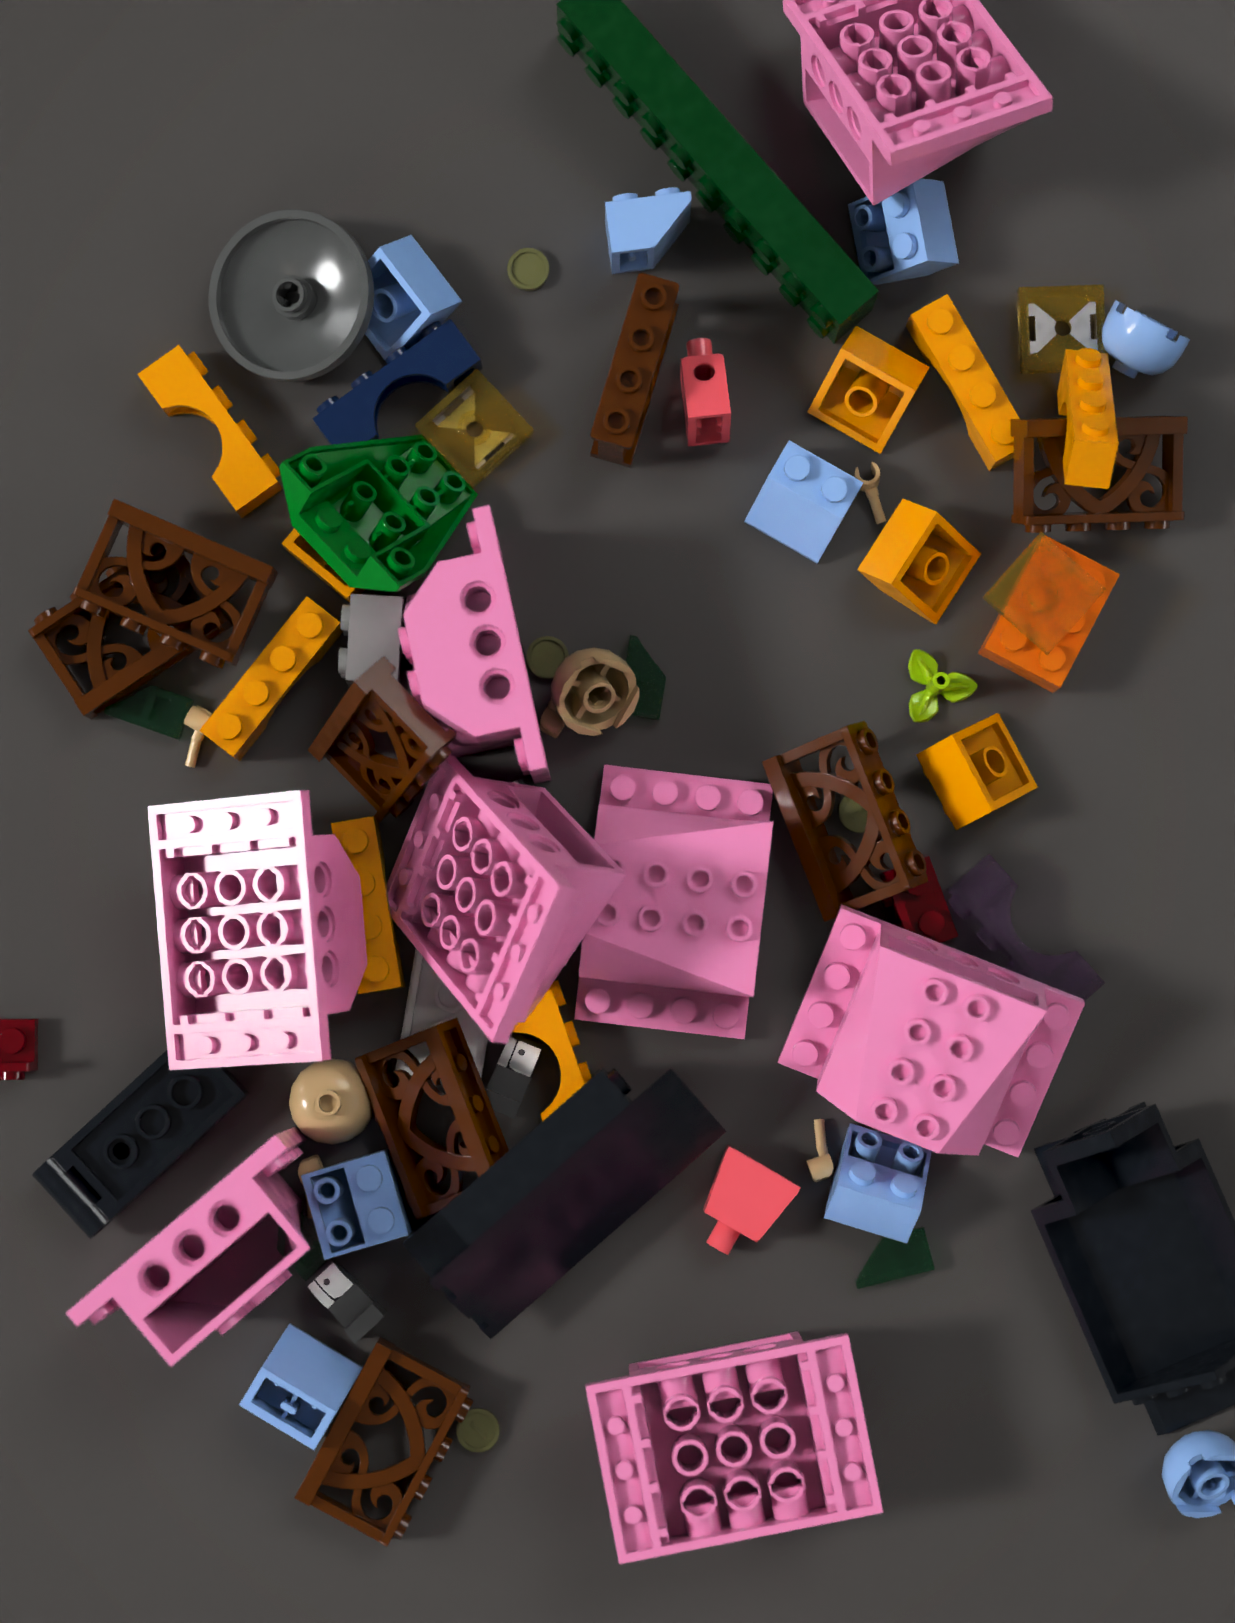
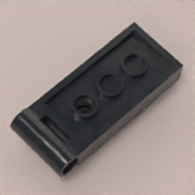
(159, 1121)

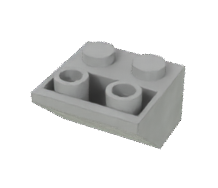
(372, 633)

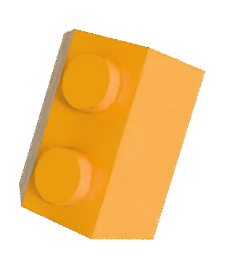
(868, 389)
(919, 560)
(976, 771)

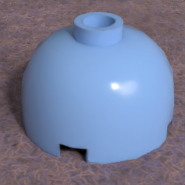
(1140, 342)
(1200, 1473)

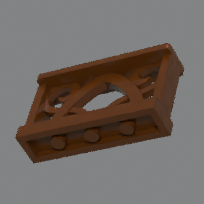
(634, 369)
(1144, 436)
(147, 531)
(112, 684)
(414, 733)
(875, 794)
(398, 1106)
(332, 1471)

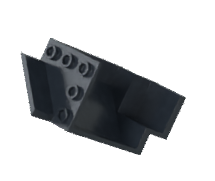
(560, 1194)
(1145, 1263)

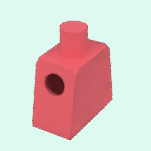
(705, 394)
(745, 1199)

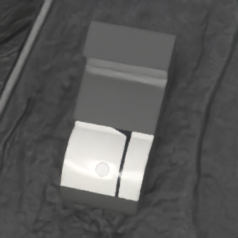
(513, 1074)
(346, 1299)

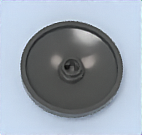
(291, 295)

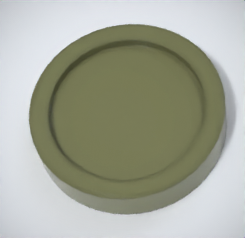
(528, 269)
(545, 656)
(852, 815)
(478, 1430)

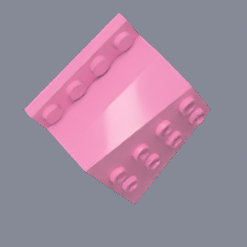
(909, 84)
(471, 654)
(497, 891)
(688, 916)
(253, 930)
(928, 1038)
(211, 1259)
(733, 1444)

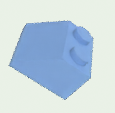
(406, 295)
(803, 501)

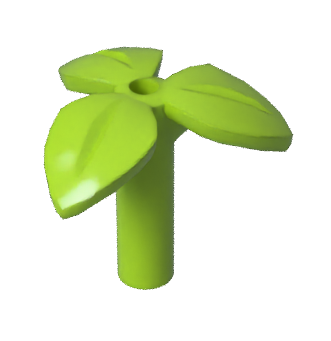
(953, 687)

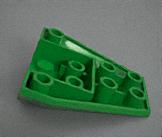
(376, 507)

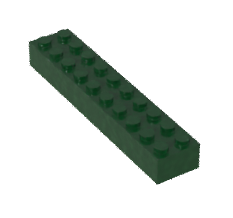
(717, 163)

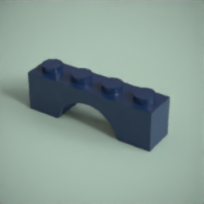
(438, 359)

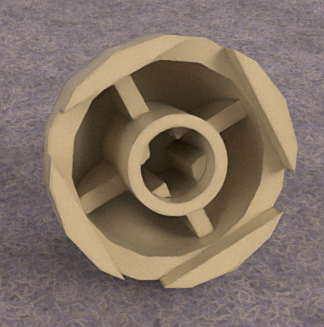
(594, 691)
(330, 1102)

